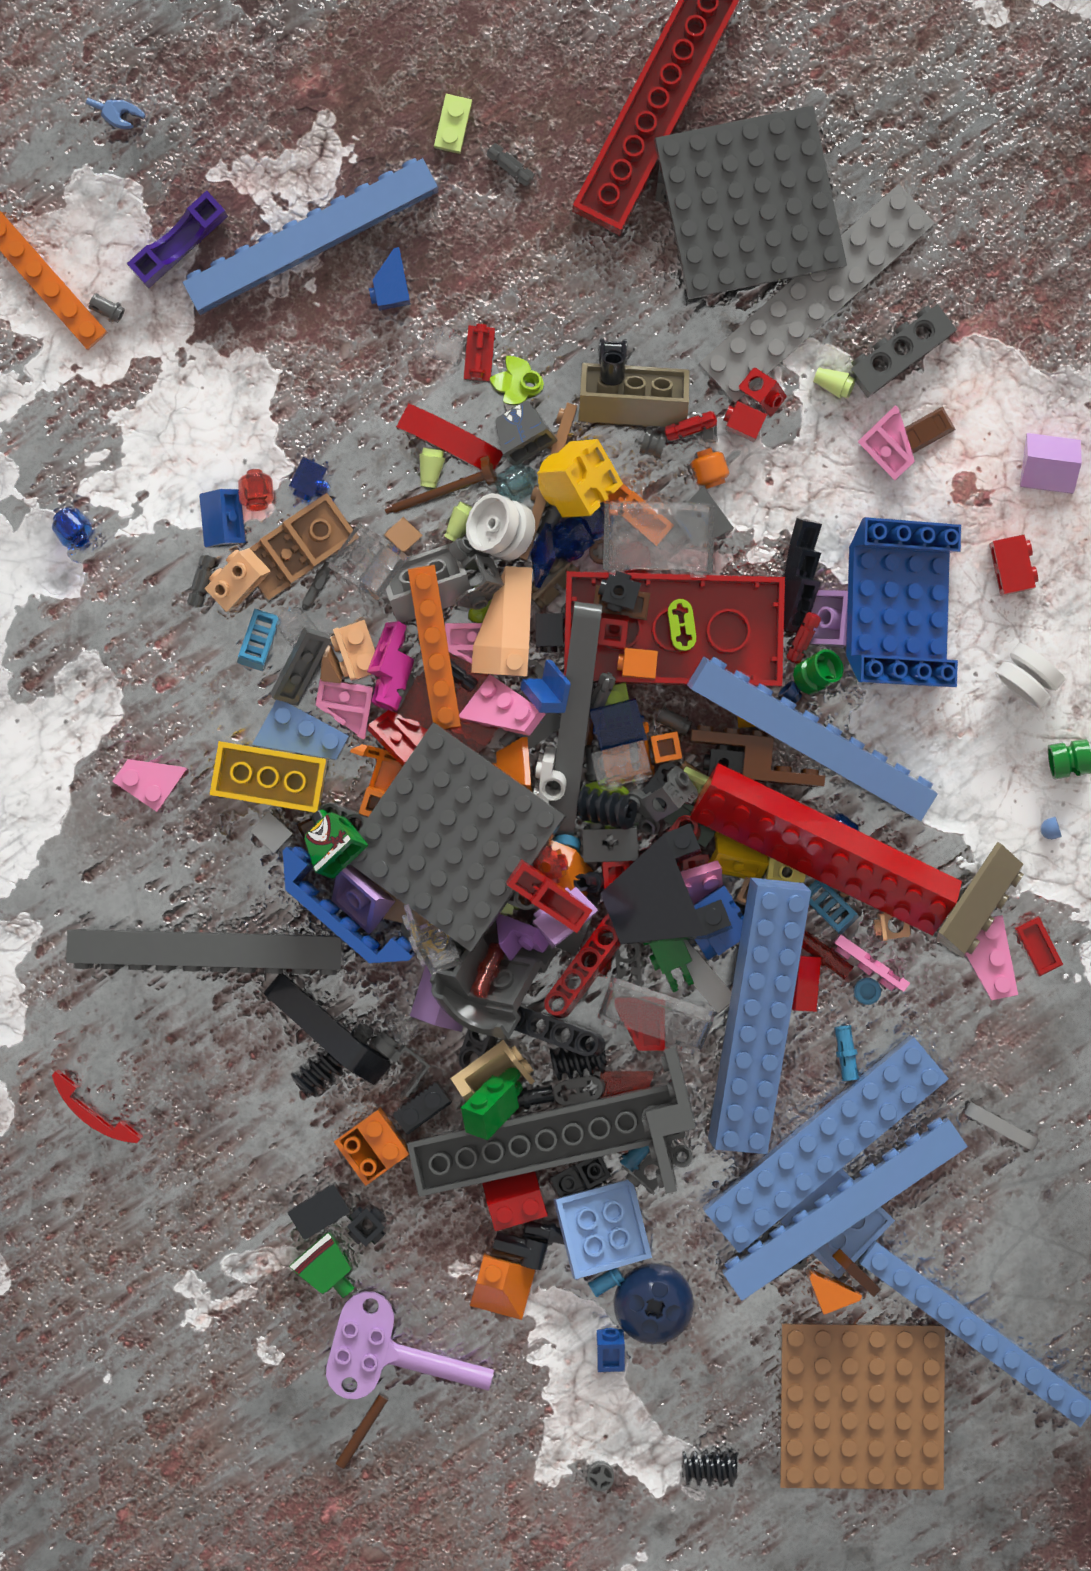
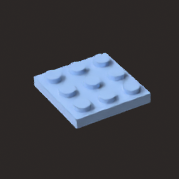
(602, 1228)
(853, 1240)

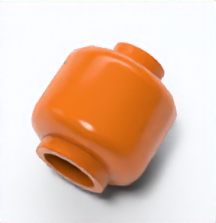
(709, 468)

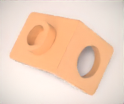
(881, 928)

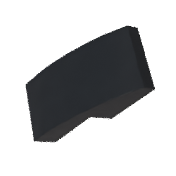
(579, 1177)

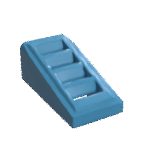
(253, 661)
(846, 922)

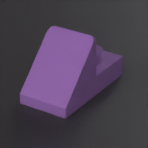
(516, 934)

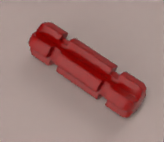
(691, 426)
(803, 637)

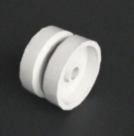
(500, 527)
(1030, 675)

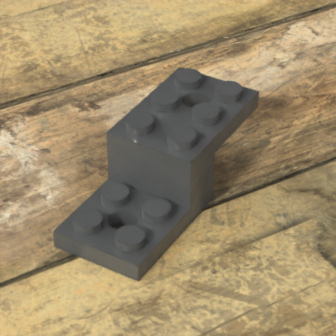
(669, 1119)

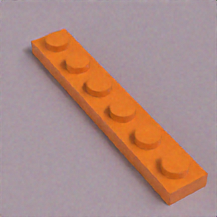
(49, 285)
(434, 646)

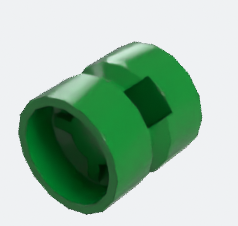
(818, 672)
(1069, 759)

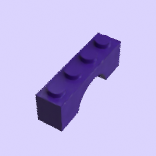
(190, 230)

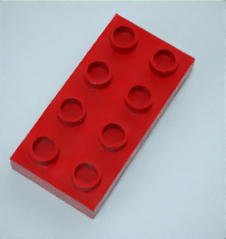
(733, 619)

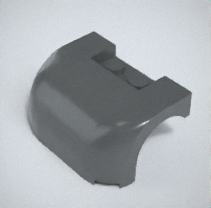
(498, 1011)

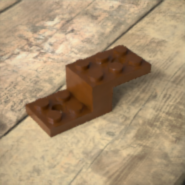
(757, 756)

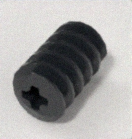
(606, 809)
(572, 1061)
(317, 1074)
(709, 1468)

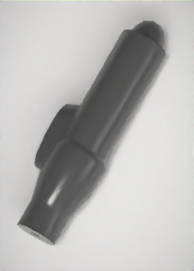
(320, 578)

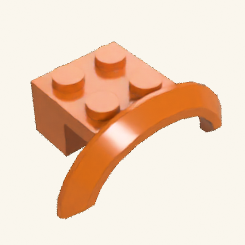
(382, 777)

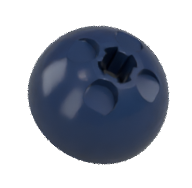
(645, 1291)

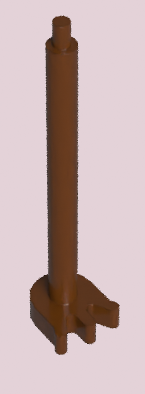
(486, 474)

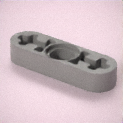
(1001, 1126)

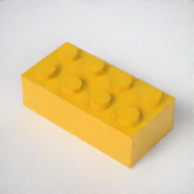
(268, 777)

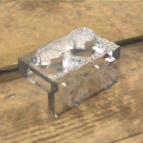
(622, 766)

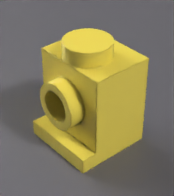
(774, 872)

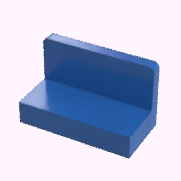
(222, 517)
(550, 692)

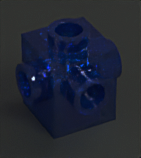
(570, 539)

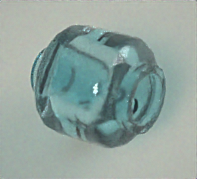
(516, 482)

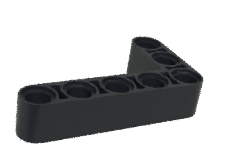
(527, 1026)
(326, 1030)

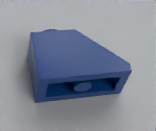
(390, 283)

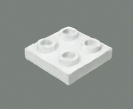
(547, 775)

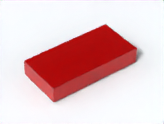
(1038, 946)

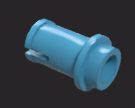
(634, 1158)
(606, 1281)

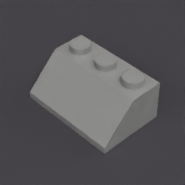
(450, 577)

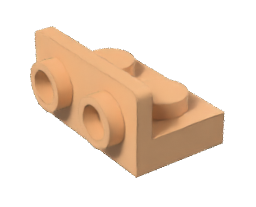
(356, 649)

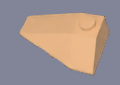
(505, 631)

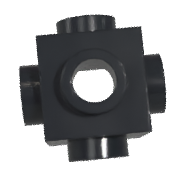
(629, 588)
(733, 758)
(359, 1232)

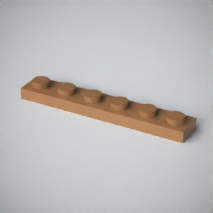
(565, 419)

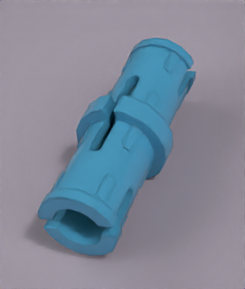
(846, 1052)

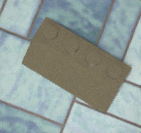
(645, 397)
(980, 900)

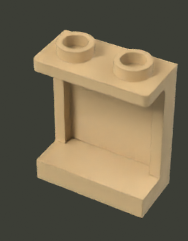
(491, 1063)

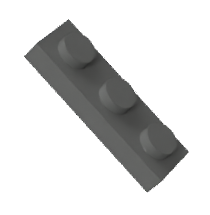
(300, 665)

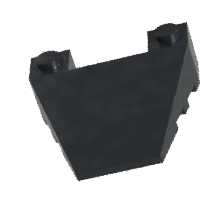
(652, 898)

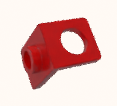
(769, 396)

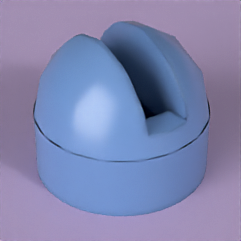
(1050, 828)

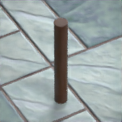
(361, 1431)

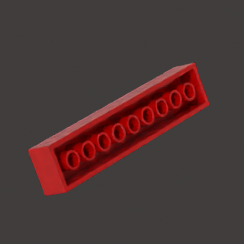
(652, 111)
(826, 849)

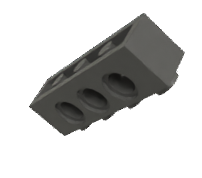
(939, 329)

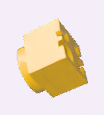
(578, 478)

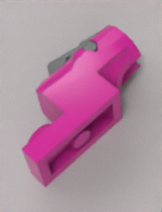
(391, 667)

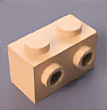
(237, 579)

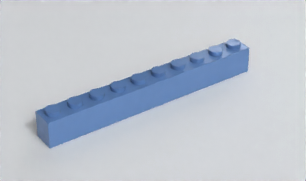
(310, 236)
(812, 738)
(844, 1208)
(976, 1333)

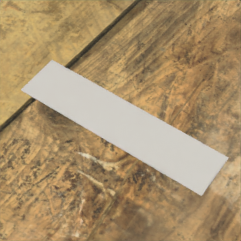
(707, 981)

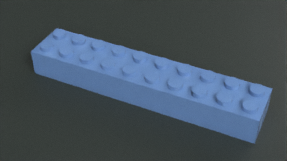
(759, 1015)
(825, 1143)

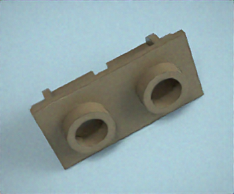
(557, 574)

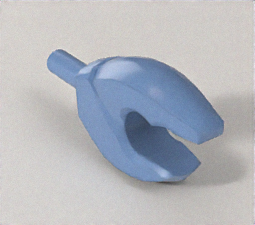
(114, 109)

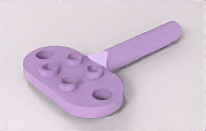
(365, 1347)

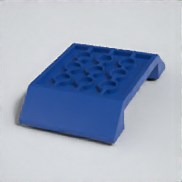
(900, 602)
(296, 866)

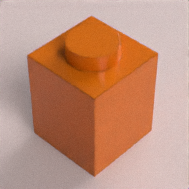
(638, 663)
(665, 747)

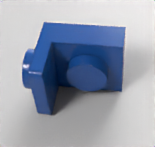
(610, 1350)

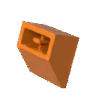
(372, 1146)

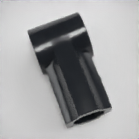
(527, 1251)

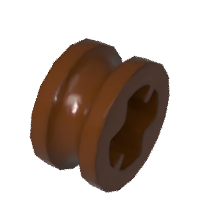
(594, 547)

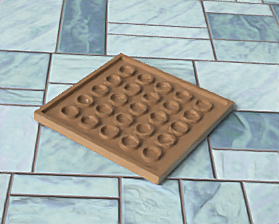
(862, 1406)

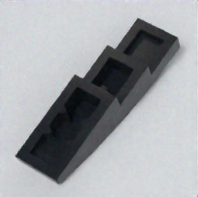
(800, 572)

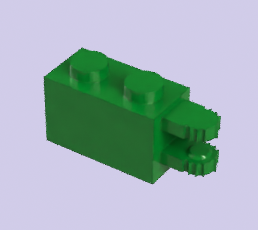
(669, 956)
(492, 1104)

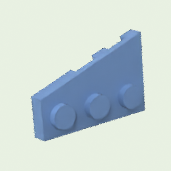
(299, 732)

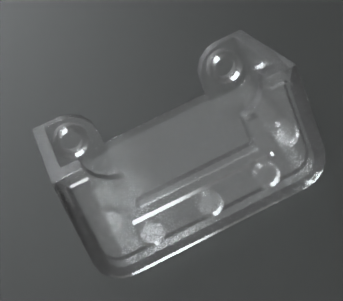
(658, 536)

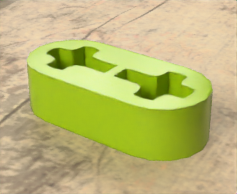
(688, 624)

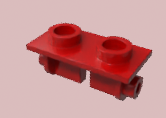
(479, 352)

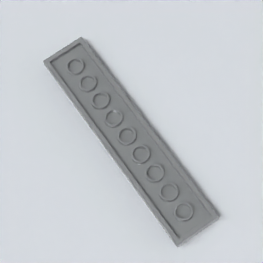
(816, 297)

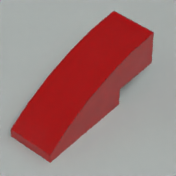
(549, 896)

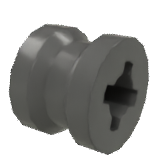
(653, 443)
(600, 1481)

